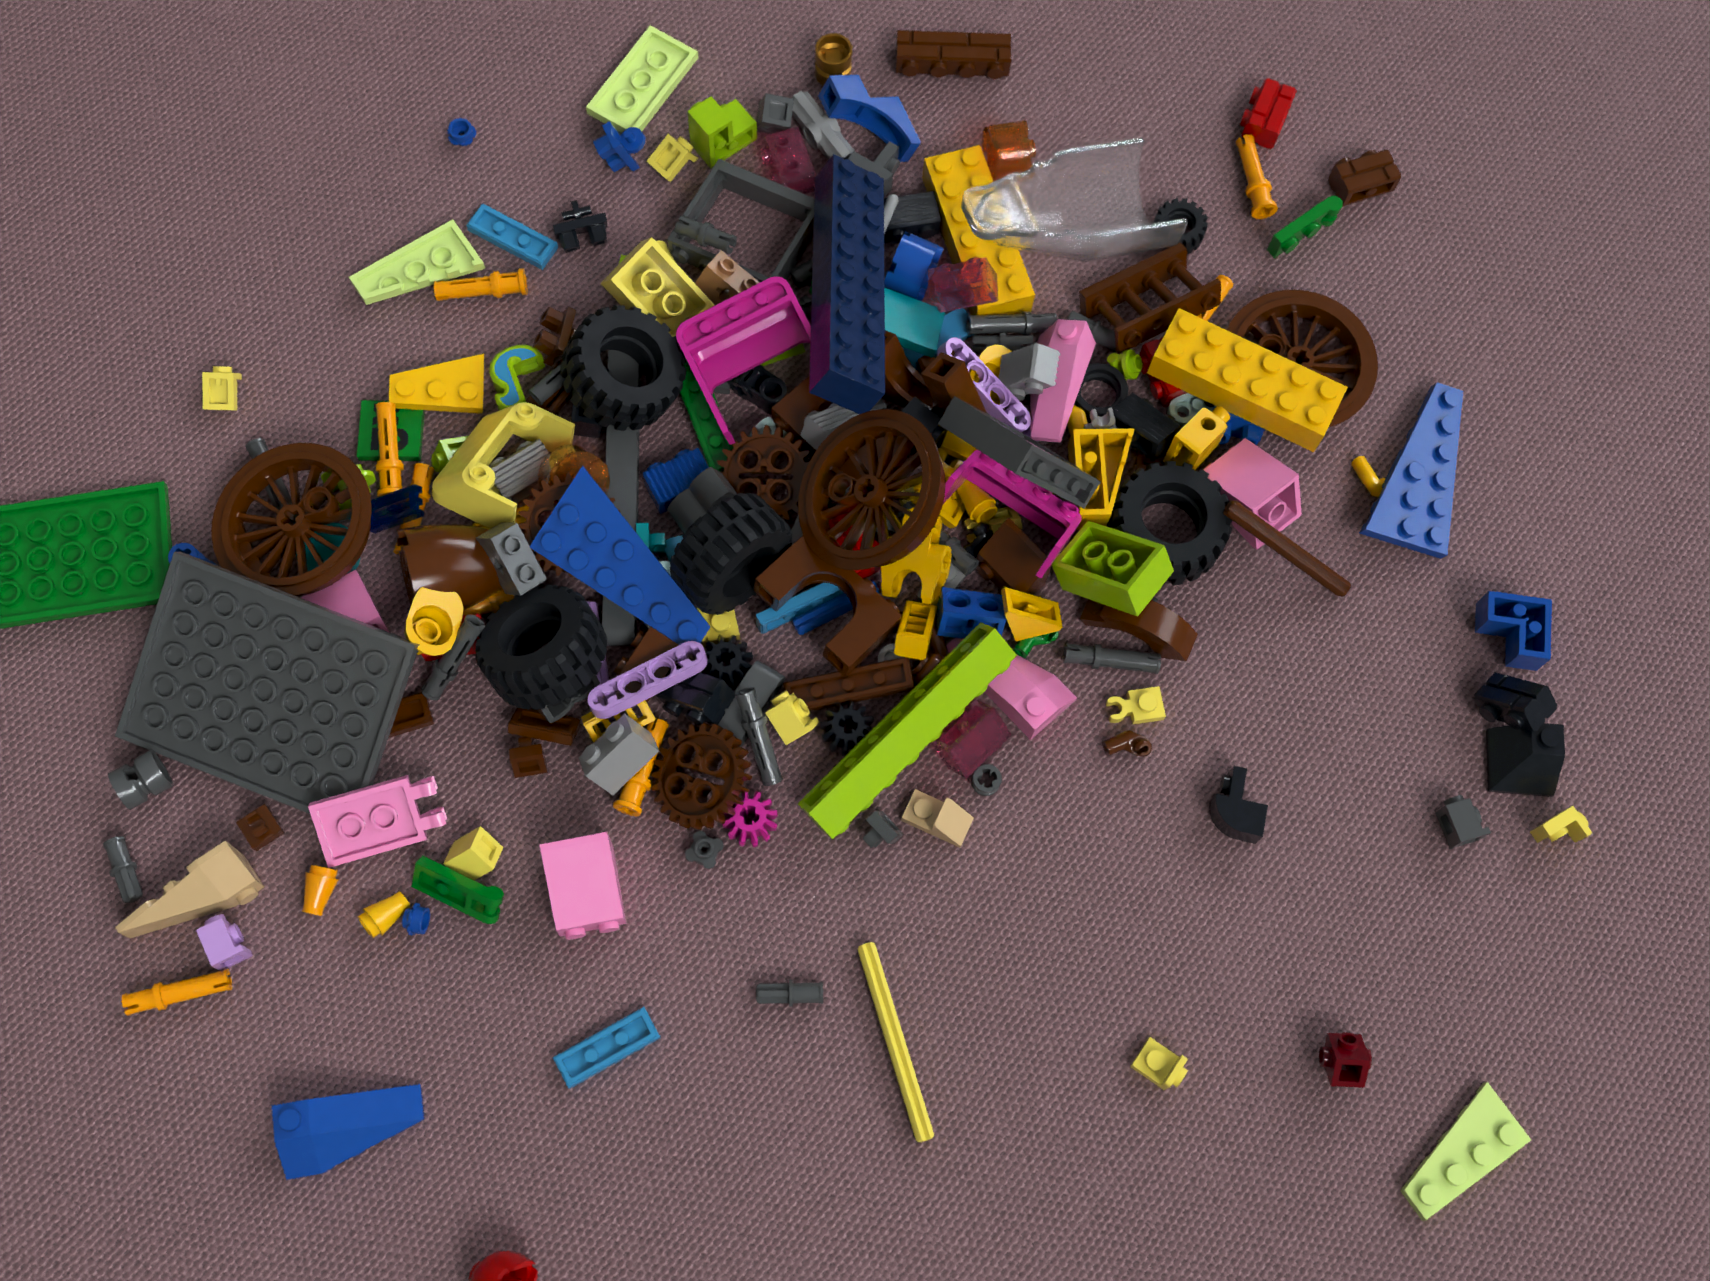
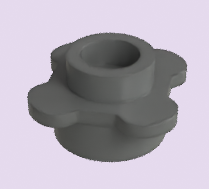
(706, 859)

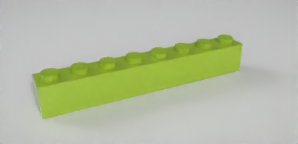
(907, 730)

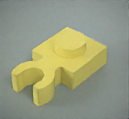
(1141, 704)

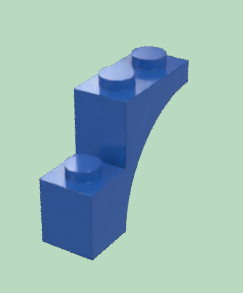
(848, 100)

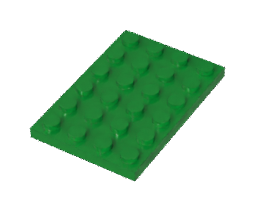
(83, 554)

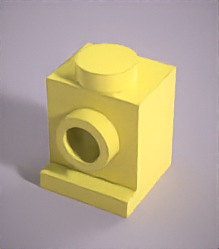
(790, 717)

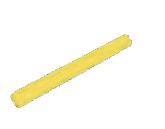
(895, 1042)

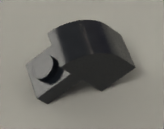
(1232, 814)

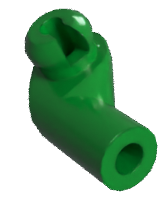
(1024, 646)

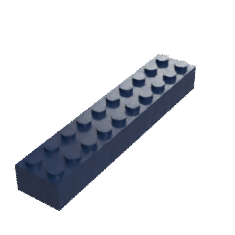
(848, 287)

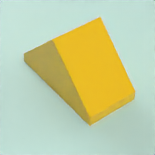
(1030, 614)

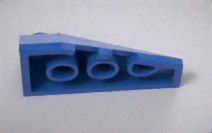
(331, 1129)

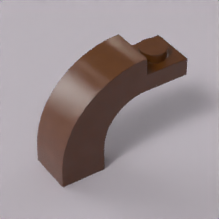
(1155, 625)

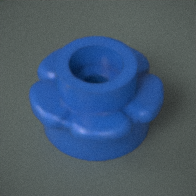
(460, 126)
(416, 919)

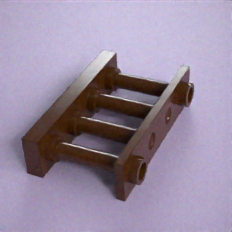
(1139, 278)

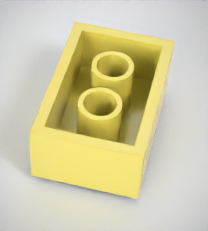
(656, 286)

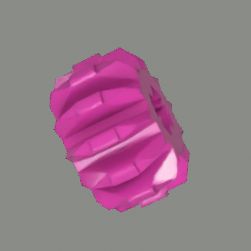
(762, 815)

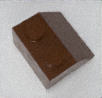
(1012, 560)

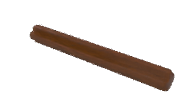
(1287, 548)

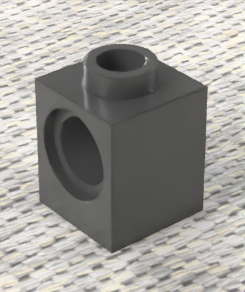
(774, 113)

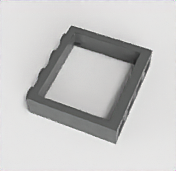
(757, 189)
(1019, 452)

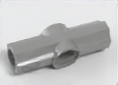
(818, 128)

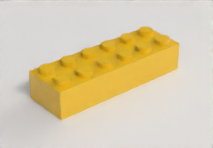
(949, 178)
(1247, 380)

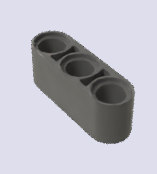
(767, 685)

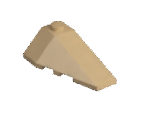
(214, 884)

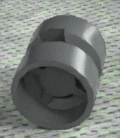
(137, 781)

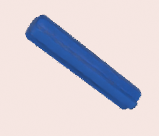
(824, 613)

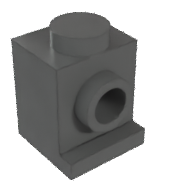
(1461, 822)

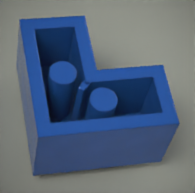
(1522, 621)

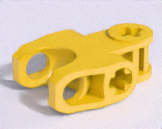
(928, 560)

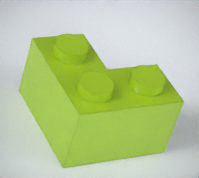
(720, 130)

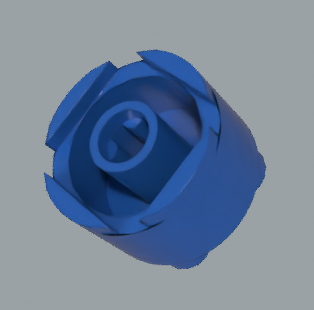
(911, 265)

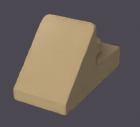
(938, 818)

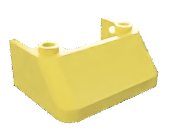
(467, 478)

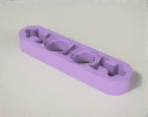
(987, 383)
(645, 675)

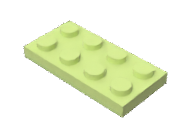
(642, 81)

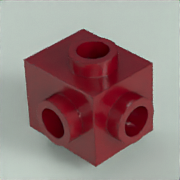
(1345, 1059)

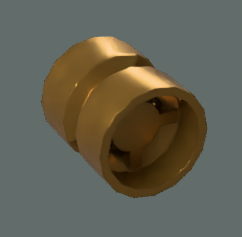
(832, 57)

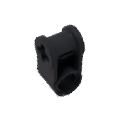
(757, 385)

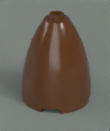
(447, 561)

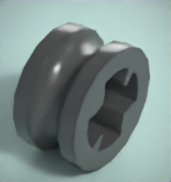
(993, 771)

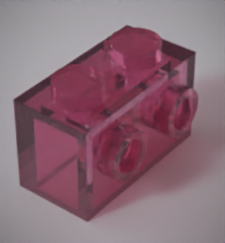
(789, 160)
(962, 284)
(971, 738)

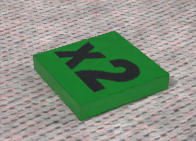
(409, 433)

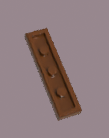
(859, 685)

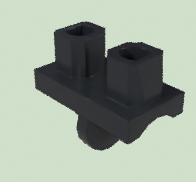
(568, 231)

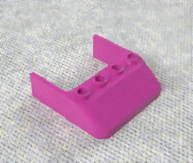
(742, 336)
(1023, 496)

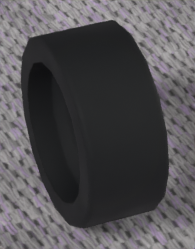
(1109, 375)

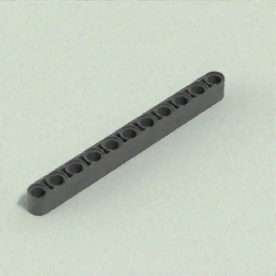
(623, 470)

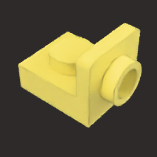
(671, 156)
(220, 389)
(721, 624)
(1565, 822)
(1160, 1065)

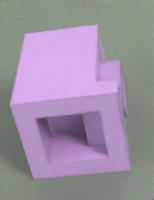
(222, 942)

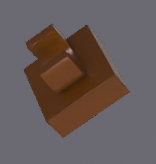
(527, 758)
(260, 827)

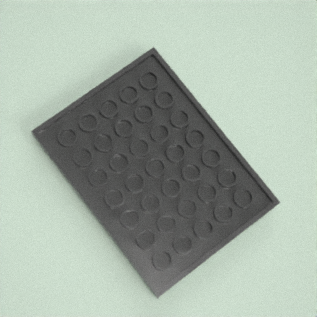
(264, 686)

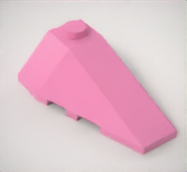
(1054, 406)
(1027, 694)

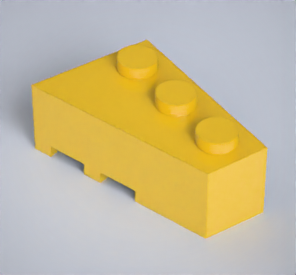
(1103, 456)

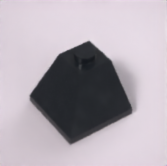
(1525, 759)

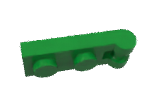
(1305, 226)
(457, 890)

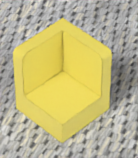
(474, 854)

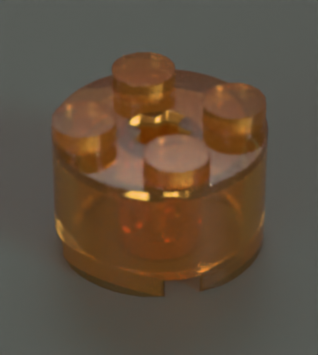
(1007, 148)
(570, 459)

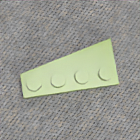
(431, 258)
(1465, 1153)

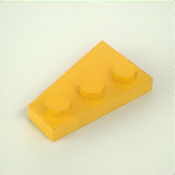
(441, 387)

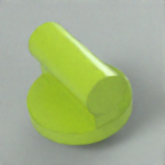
(1127, 363)

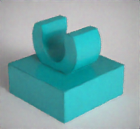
(654, 541)

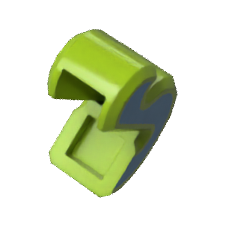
(507, 366)

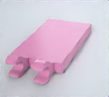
(374, 819)

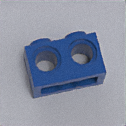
(963, 610)

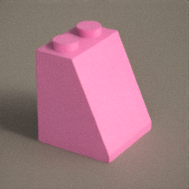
(1259, 485)
(351, 599)
(583, 885)

